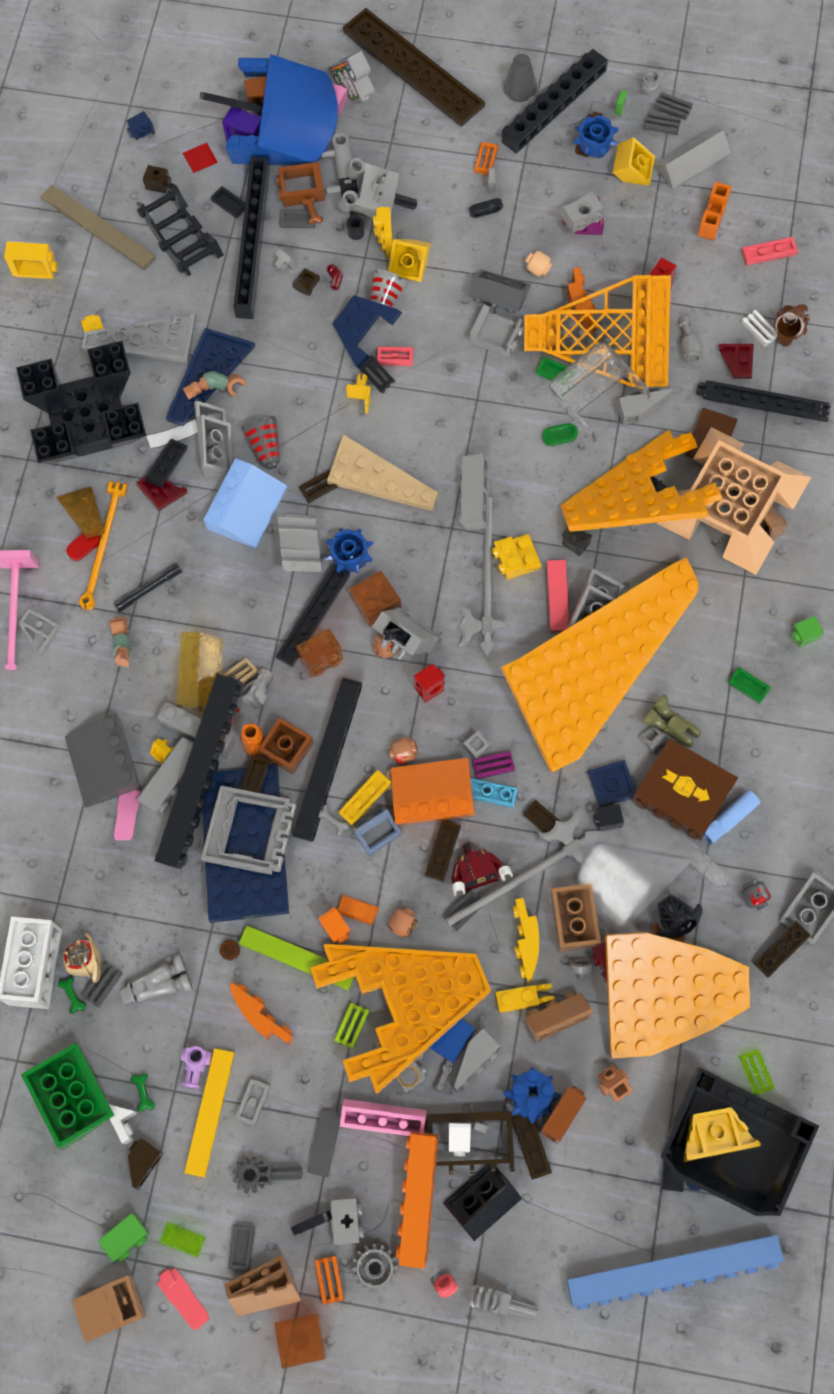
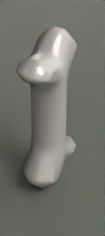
(340, 826)

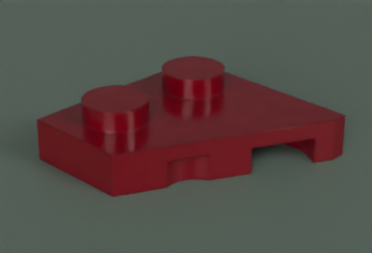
(738, 359)
(161, 496)

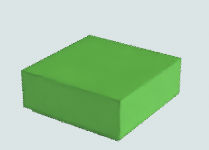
(620, 104)

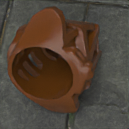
(791, 323)

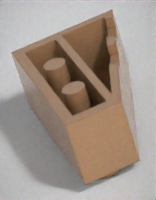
(263, 1288)

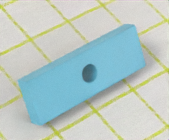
(498, 795)

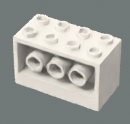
(29, 962)

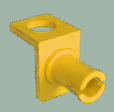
(360, 390)

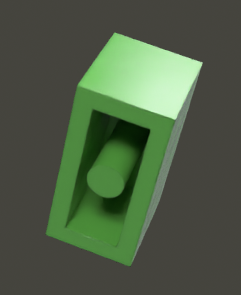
(124, 1238)

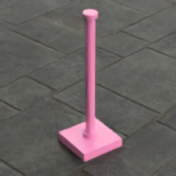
(15, 559)

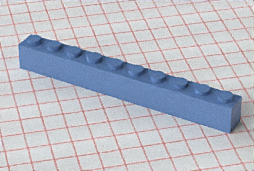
(675, 1270)

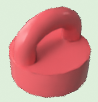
(445, 1285)

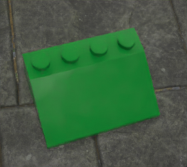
(67, 1096)

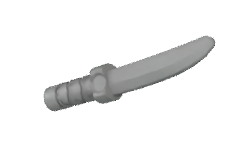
(446, 1070)

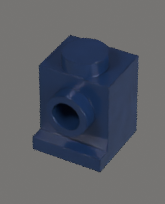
(140, 126)

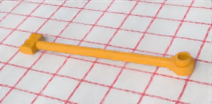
(115, 492)

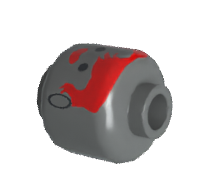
(756, 894)

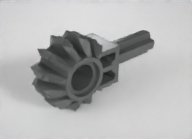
(264, 1174)

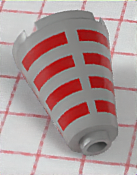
(386, 288)

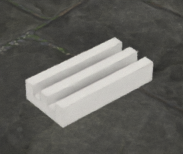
(762, 325)

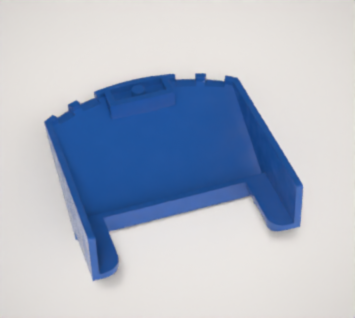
(296, 114)

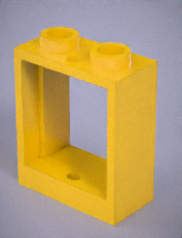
(33, 252)

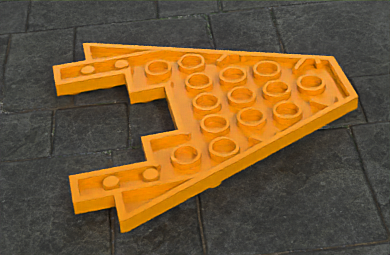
(628, 495)
(422, 991)

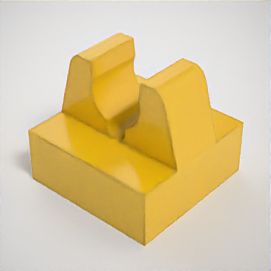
(160, 750)

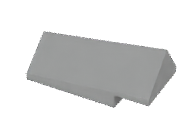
(694, 158)
(214, 439)
(596, 593)

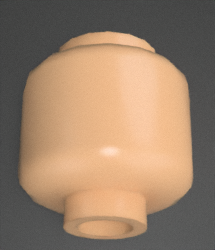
(538, 263)

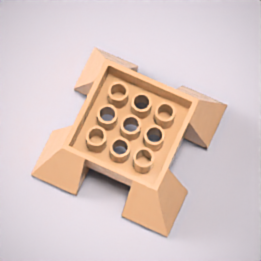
(764, 484)

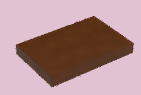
(711, 419)

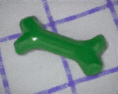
(75, 1003)
(145, 1103)

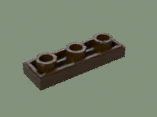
(773, 958)

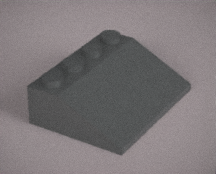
(102, 760)

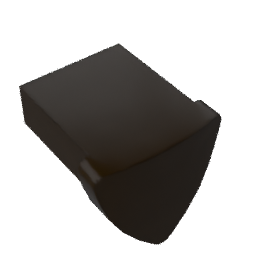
(306, 282)

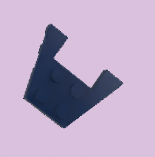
(357, 320)

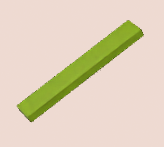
(285, 953)

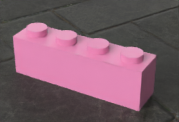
(382, 1117)

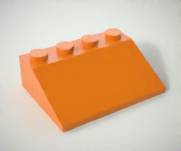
(432, 792)

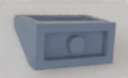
(371, 821)

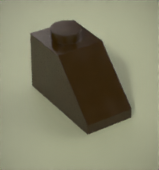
(142, 1161)

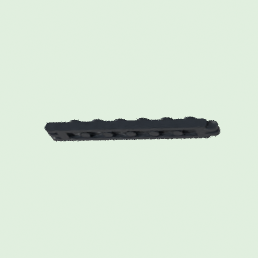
(764, 400)

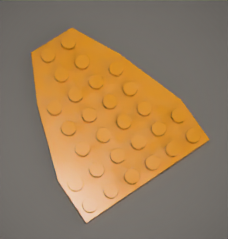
(667, 992)

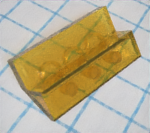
(198, 668)

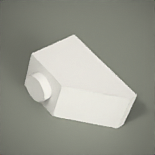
(459, 1139)

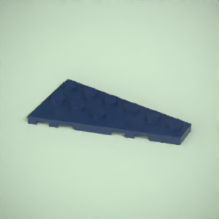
(214, 353)

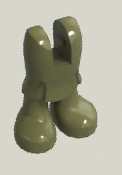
(676, 725)

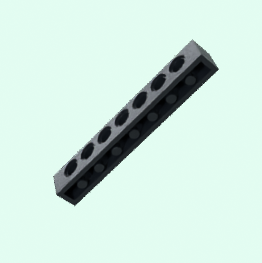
(554, 101)

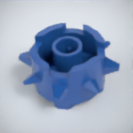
(596, 136)
(349, 560)
(535, 1083)

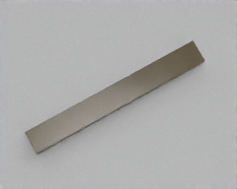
(98, 227)

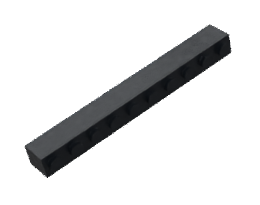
(251, 238)
(199, 771)

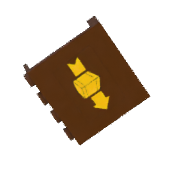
(684, 789)

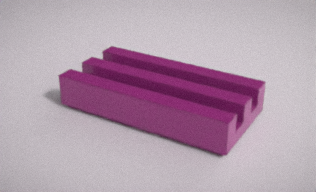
(511, 768)

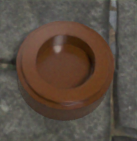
(229, 950)

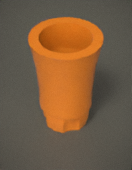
(252, 739)

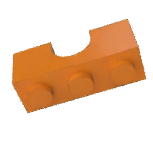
(715, 210)

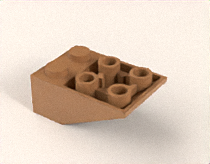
(109, 1308)

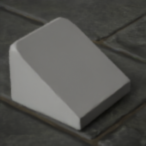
(653, 739)

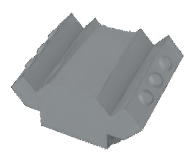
(299, 542)

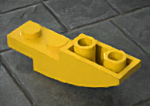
(527, 948)

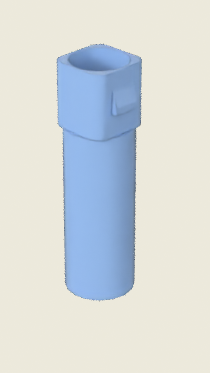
(731, 816)

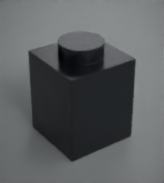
(608, 817)

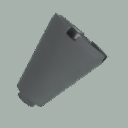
(520, 80)

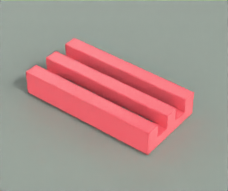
(395, 359)

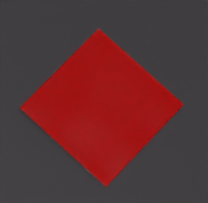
(200, 157)

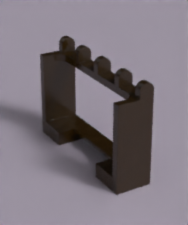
(497, 1116)

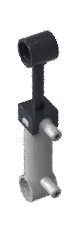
(343, 156)

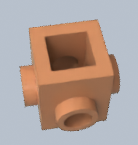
(614, 1083)

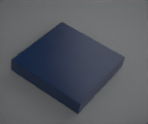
(612, 783)

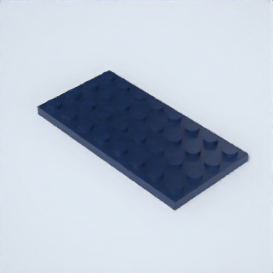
(236, 891)

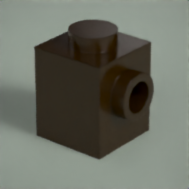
(156, 179)

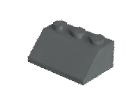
(498, 291)

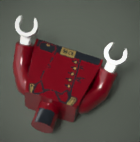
(477, 869)

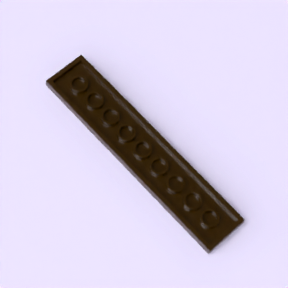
(414, 67)

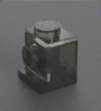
(577, 545)

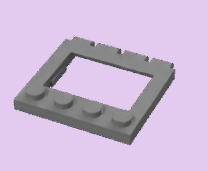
(221, 825)

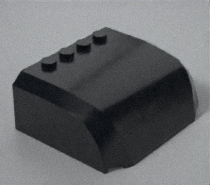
(749, 1178)

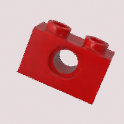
(429, 682)

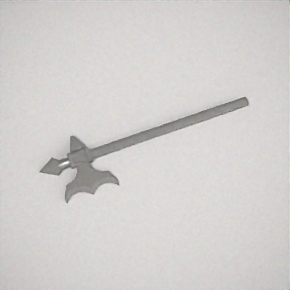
(469, 625)
(562, 832)

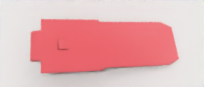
(182, 1297)

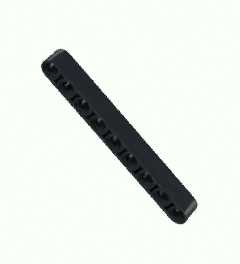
(327, 759)

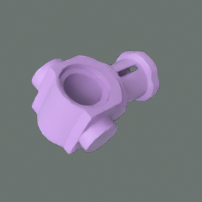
(194, 1068)

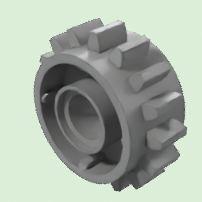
(364, 1263)

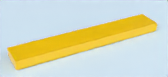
(209, 1113)

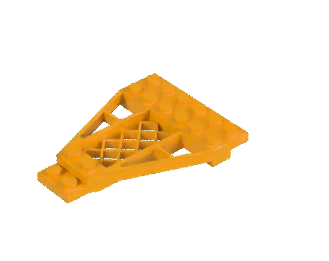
(649, 328)

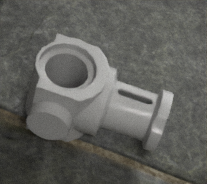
(255, 691)

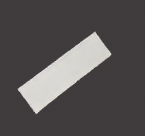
(176, 433)

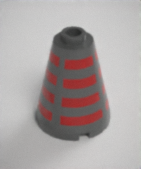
(264, 440)

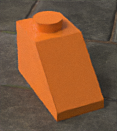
(335, 926)

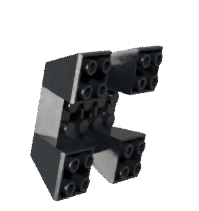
(82, 406)

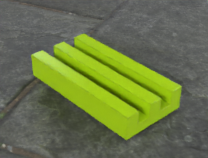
(358, 1009)

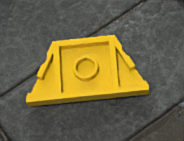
(716, 1134)

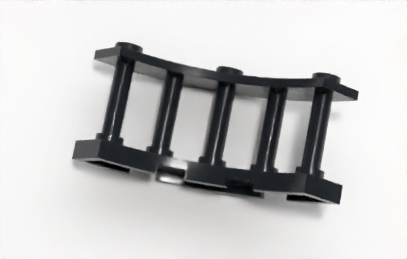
(205, 240)

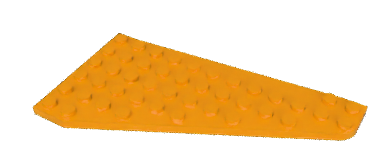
(586, 670)

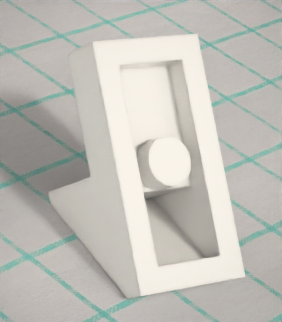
(123, 1130)

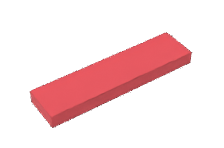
(557, 595)

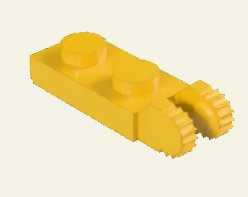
(522, 998)

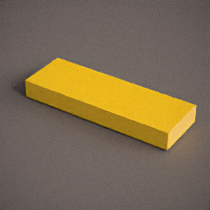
(365, 797)

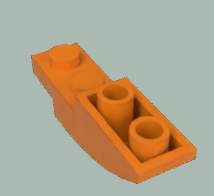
(576, 292)
(253, 1009)

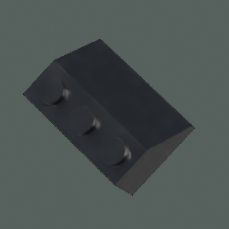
(482, 1201)

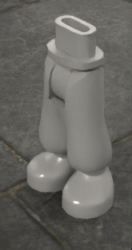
(158, 982)

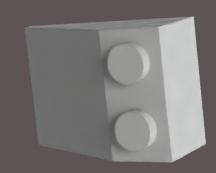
(812, 906)

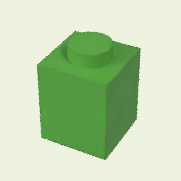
(806, 631)

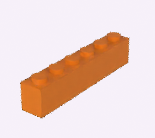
(418, 1199)

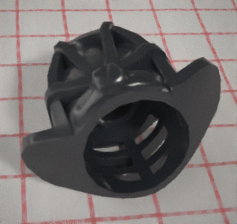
(674, 912)

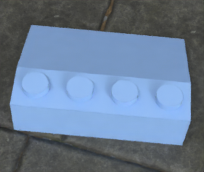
(244, 504)

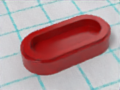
(82, 547)

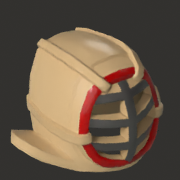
(83, 959)

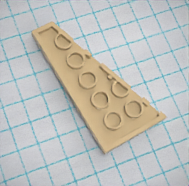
(369, 474)

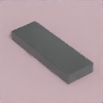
(324, 1143)

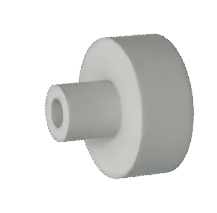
(581, 967)

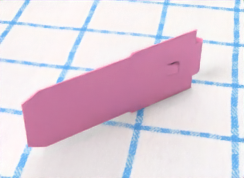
(126, 815)

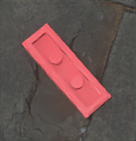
(769, 251)

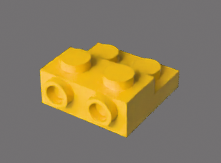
(383, 228)
(516, 556)

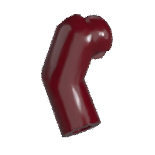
(336, 275)

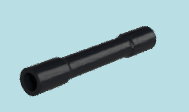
(129, 599)

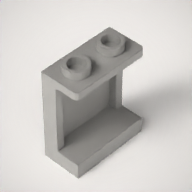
(496, 332)

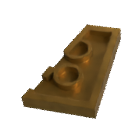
(84, 511)

